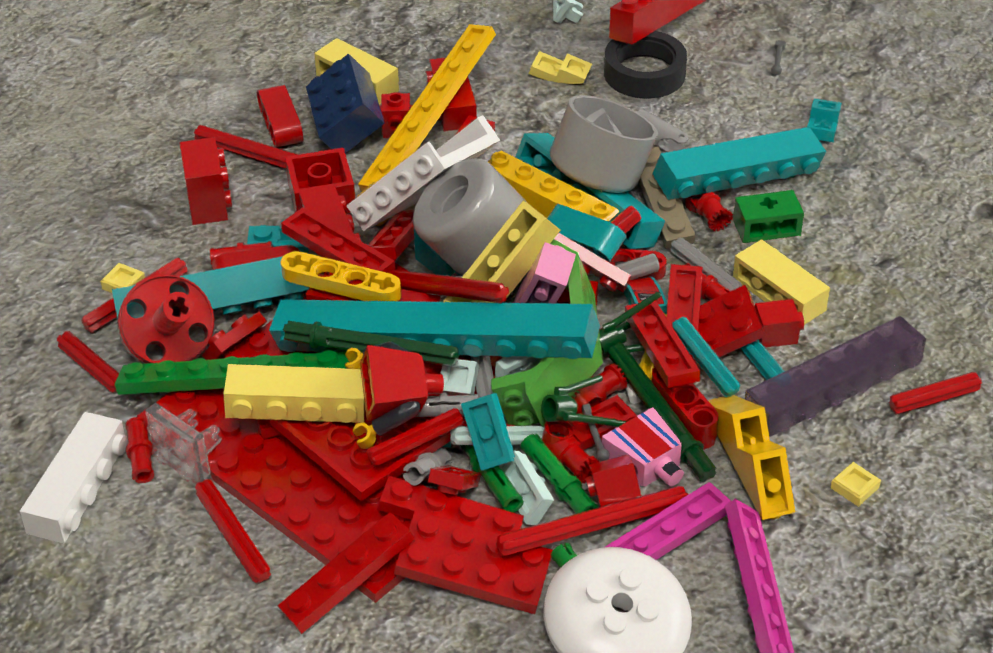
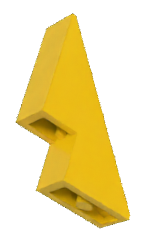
(545, 191)
(756, 459)

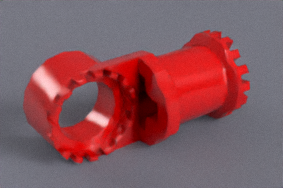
(711, 209)
(599, 391)
(568, 448)

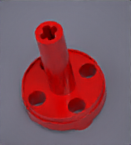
(166, 319)

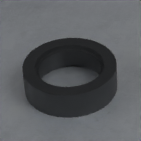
(646, 84)

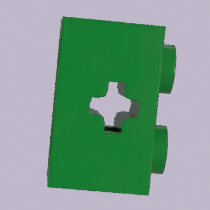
(768, 216)

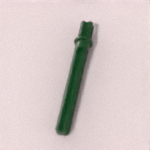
(320, 335)
(691, 449)

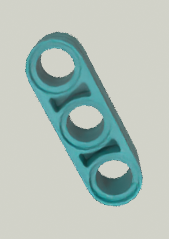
(588, 231)

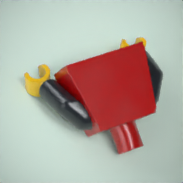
(392, 387)

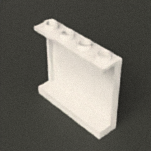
(409, 179)

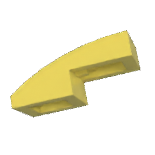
(570, 71)

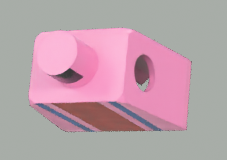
(651, 447)

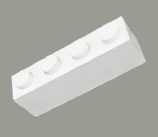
(74, 477)

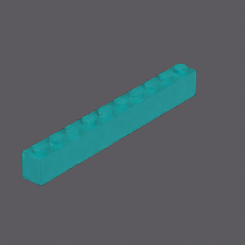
(472, 327)

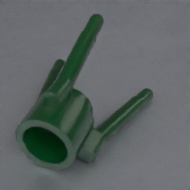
(613, 331)
(564, 408)

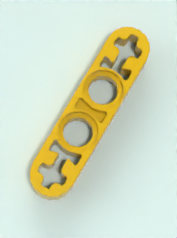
(304, 270)

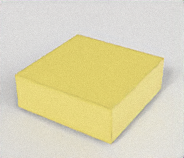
(121, 277)
(855, 484)

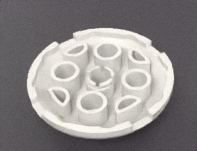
(581, 599)

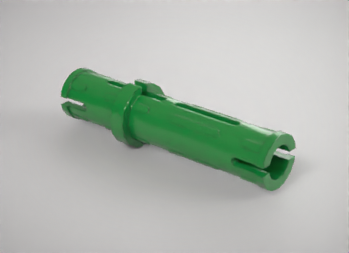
(497, 482)
(566, 486)

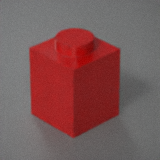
(780, 322)
(613, 480)

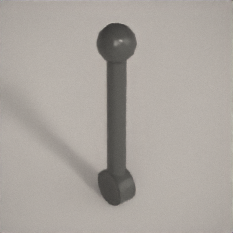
(779, 46)
(602, 453)

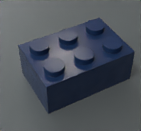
(344, 104)

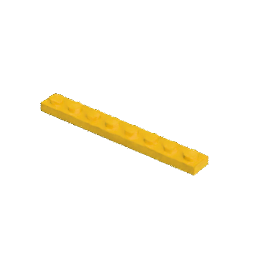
(431, 102)

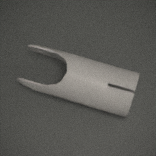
(668, 134)

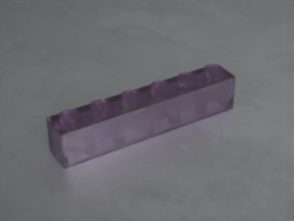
(838, 374)

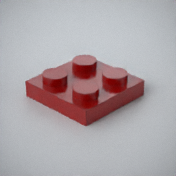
(730, 321)

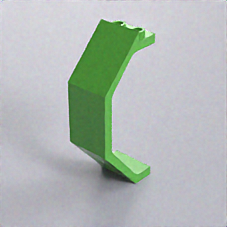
(523, 391)

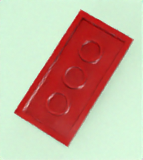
(470, 563)

